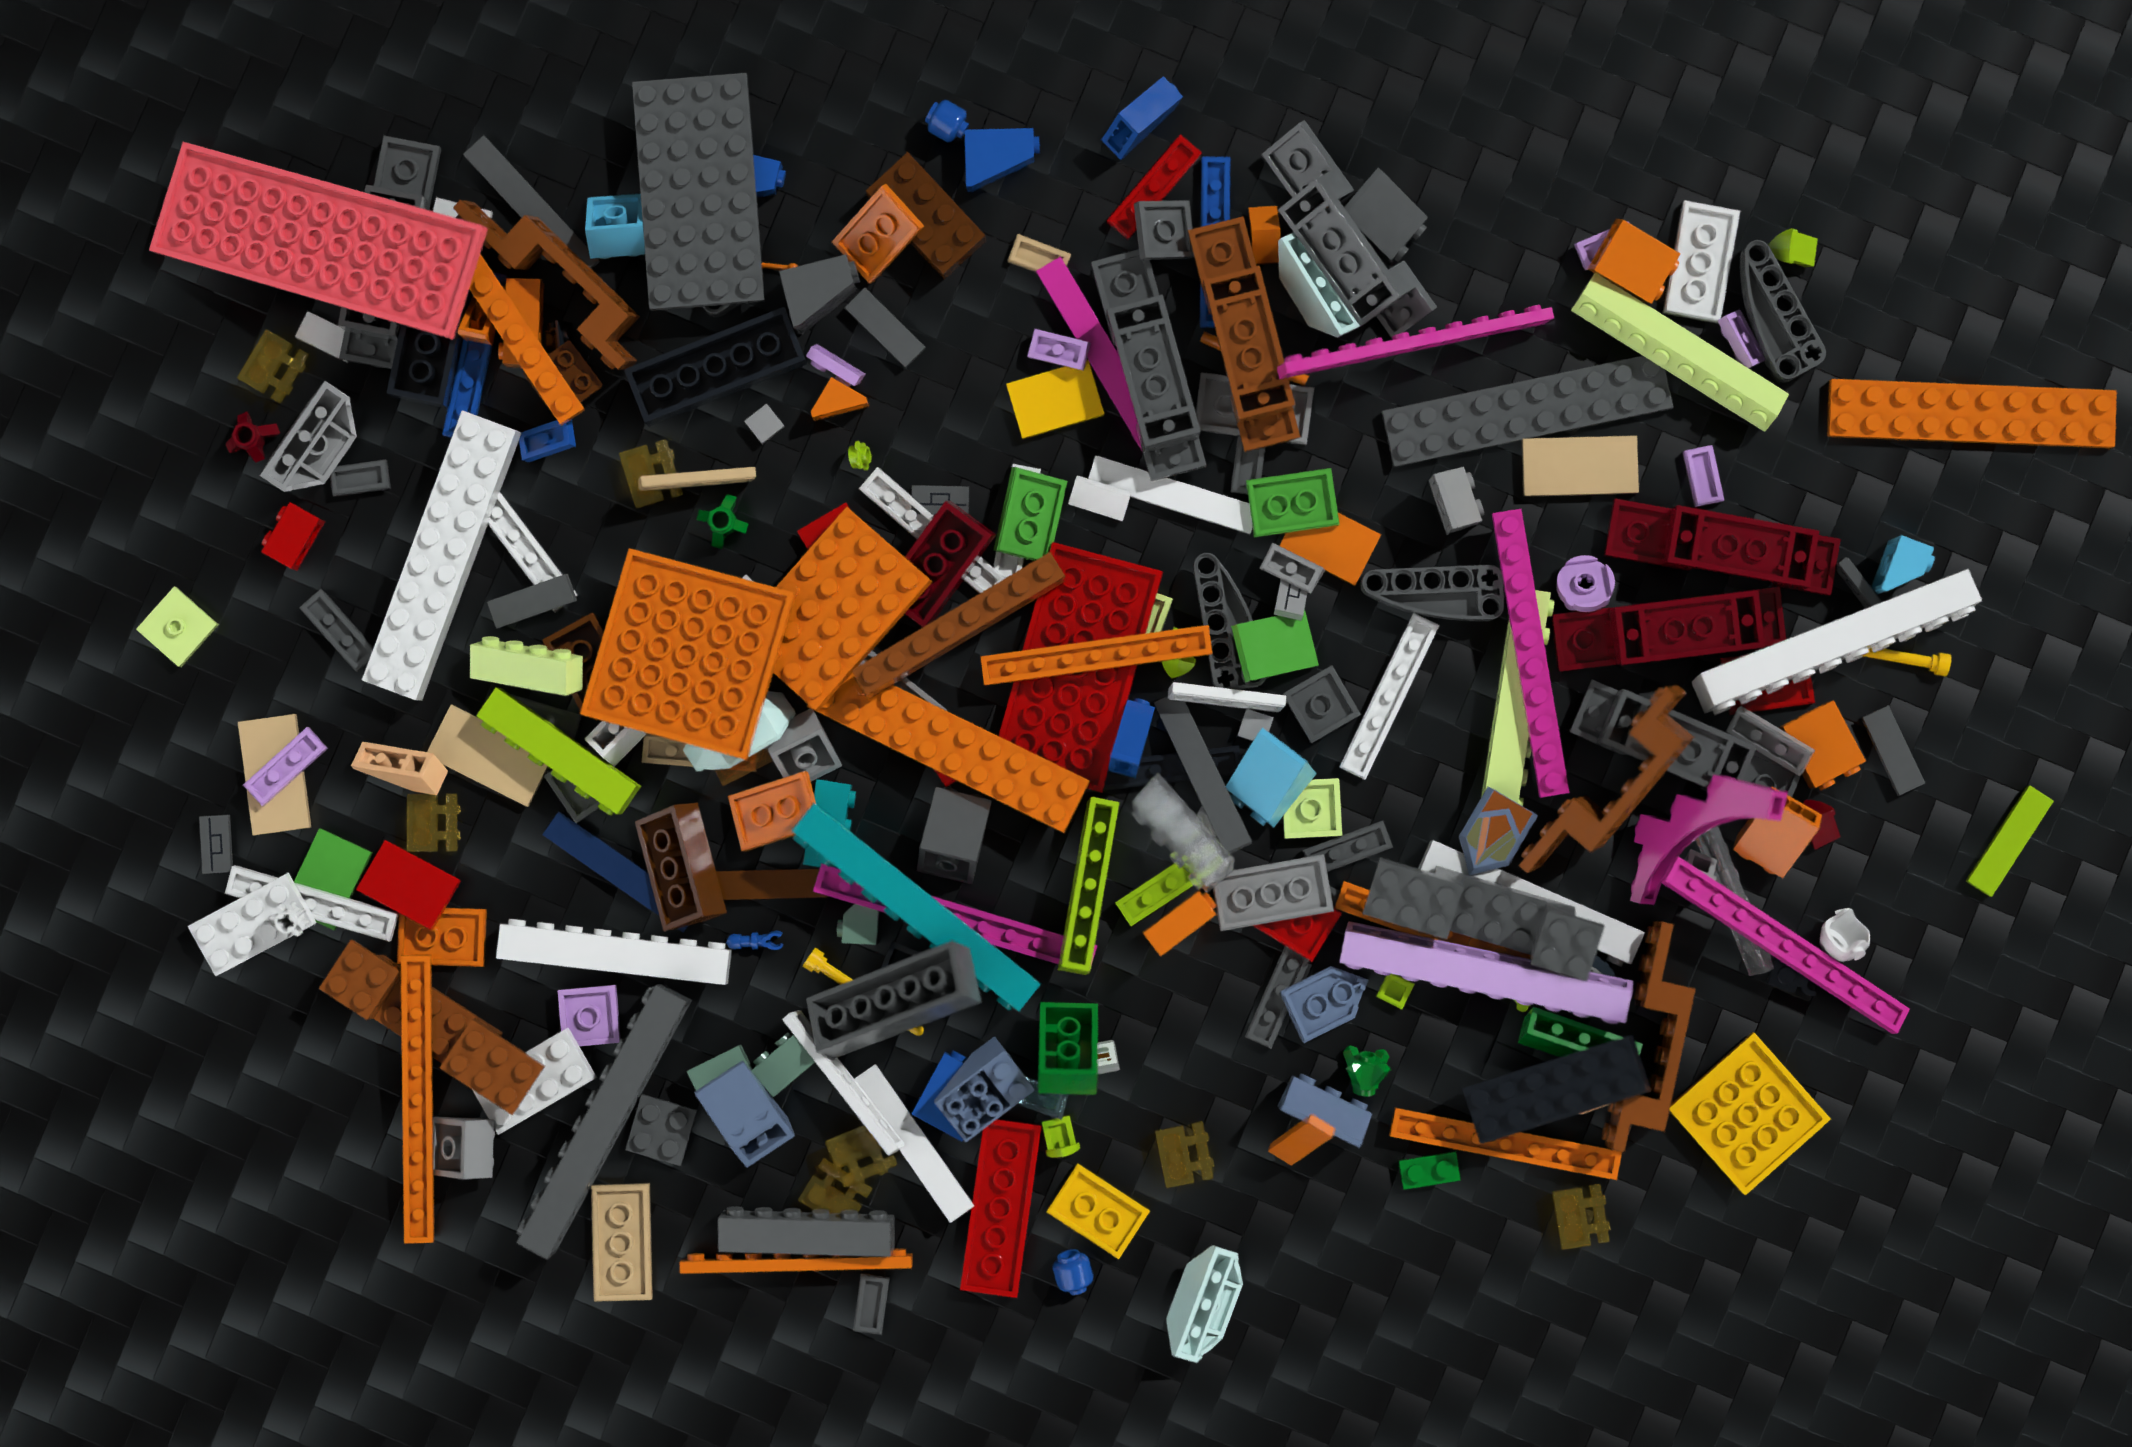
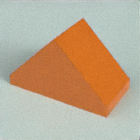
(1264, 234)
(476, 325)
(837, 400)

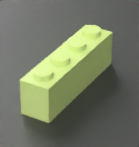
(526, 666)

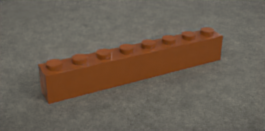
(958, 625)

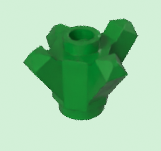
(722, 521)
(1366, 1069)

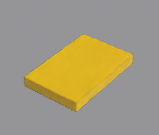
(1054, 400)
(1098, 1211)

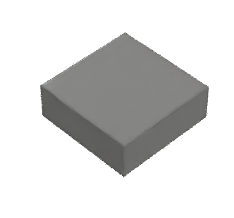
(764, 424)
(1252, 724)

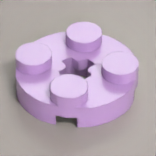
(1594, 572)

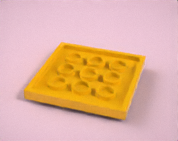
(1748, 1113)

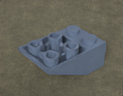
(982, 1090)
(745, 1113)

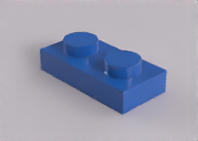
(546, 440)

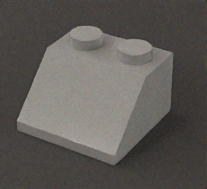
(1456, 500)
(804, 748)
(463, 1147)

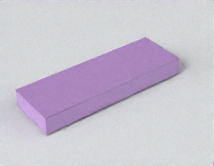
(285, 766)

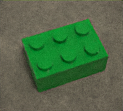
(1068, 1048)

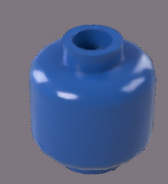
(947, 121)
(1073, 1271)

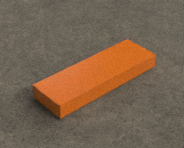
(1301, 1139)

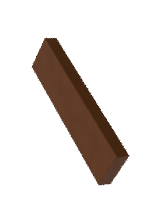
(768, 884)

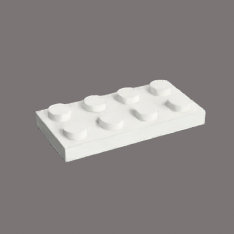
(245, 925)
(564, 1073)

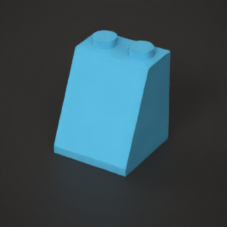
(1269, 779)

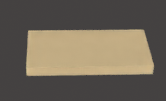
(1580, 466)
(259, 744)
(485, 756)
(621, 1242)

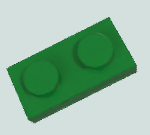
(1429, 1170)

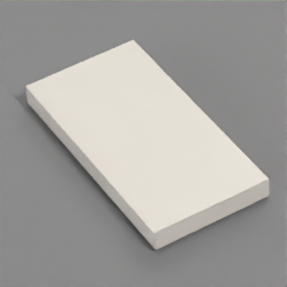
(1706, 249)

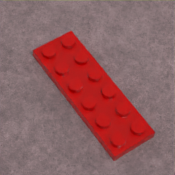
(1000, 1208)

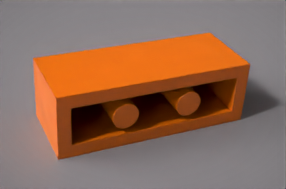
(529, 300)

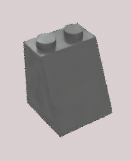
(1386, 216)
(817, 289)
(953, 835)

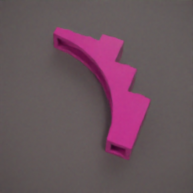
(1691, 817)

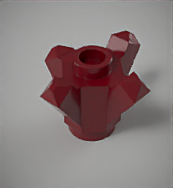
(250, 437)

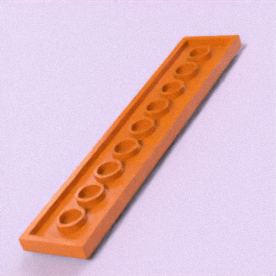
(1972, 413)
(960, 751)

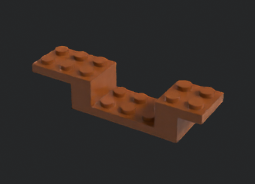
(530, 241)
(1245, 333)
(1591, 823)
(1677, 1002)
(460, 1040)

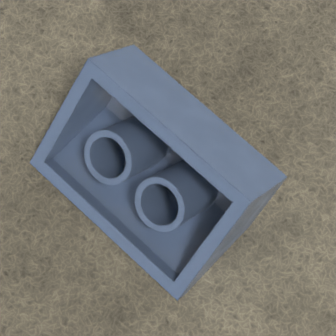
(1347, 1118)

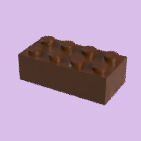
(947, 232)

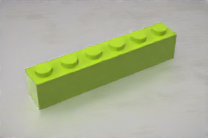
(558, 751)
(1088, 886)

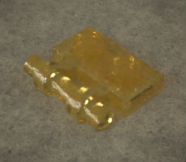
(265, 362)
(639, 463)
(423, 822)
(855, 1146)
(1175, 1155)
(822, 1195)
(1572, 1217)

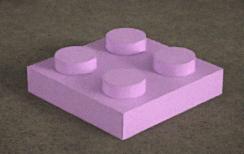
(590, 1014)

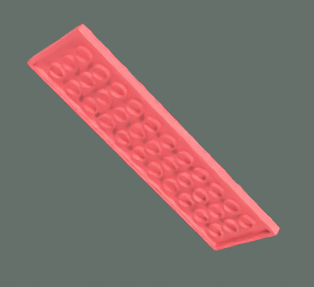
(318, 239)

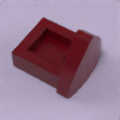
(1828, 828)

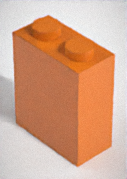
(1634, 261)
(1833, 745)
(1778, 843)
(1180, 922)

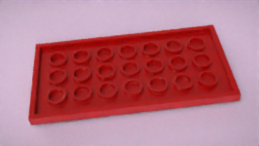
(1079, 714)

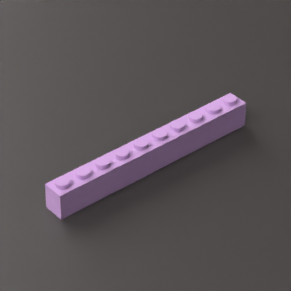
(1484, 972)

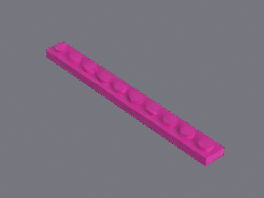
(1404, 343)
(1530, 653)
(994, 928)
(1785, 945)

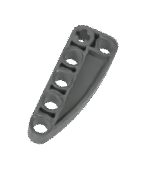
(1772, 325)
(1446, 599)
(1233, 611)

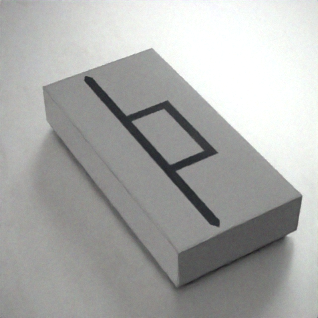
(1290, 601)

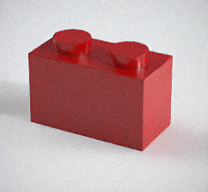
(292, 536)

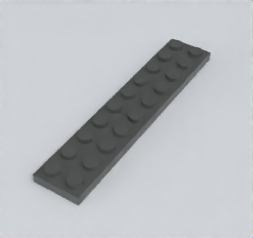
(1526, 410)

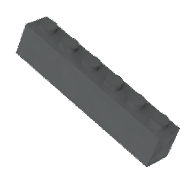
(806, 1232)

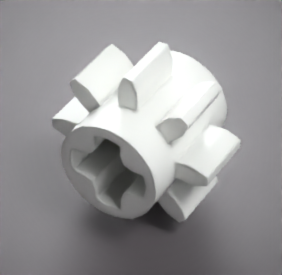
(295, 915)

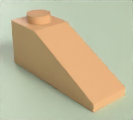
(401, 766)

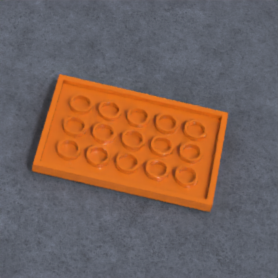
(845, 602)

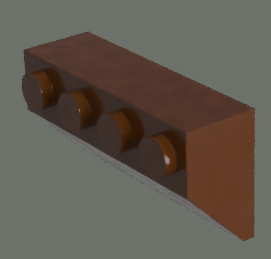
(680, 866)

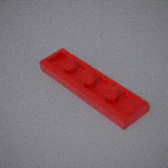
(1155, 184)

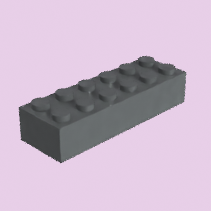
(893, 1000)

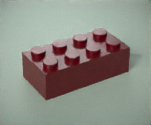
(946, 556)

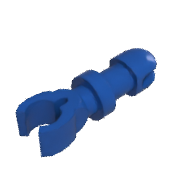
(737, 941)

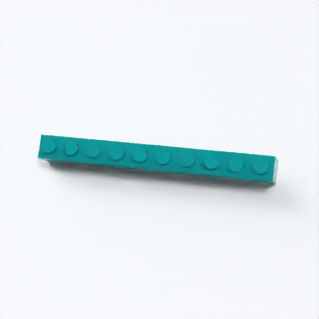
(912, 904)

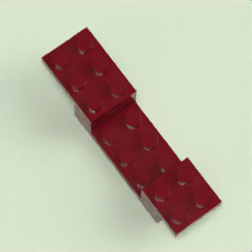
(1723, 544)
(1669, 629)

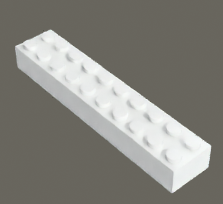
(441, 556)
(1839, 640)

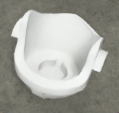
(1844, 936)

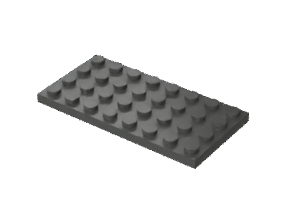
(698, 191)

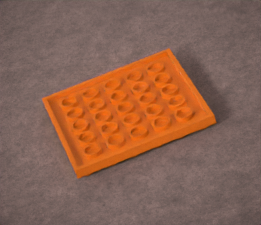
(688, 654)

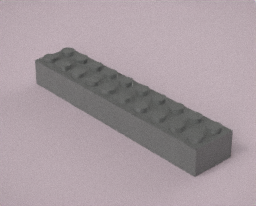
(604, 1120)

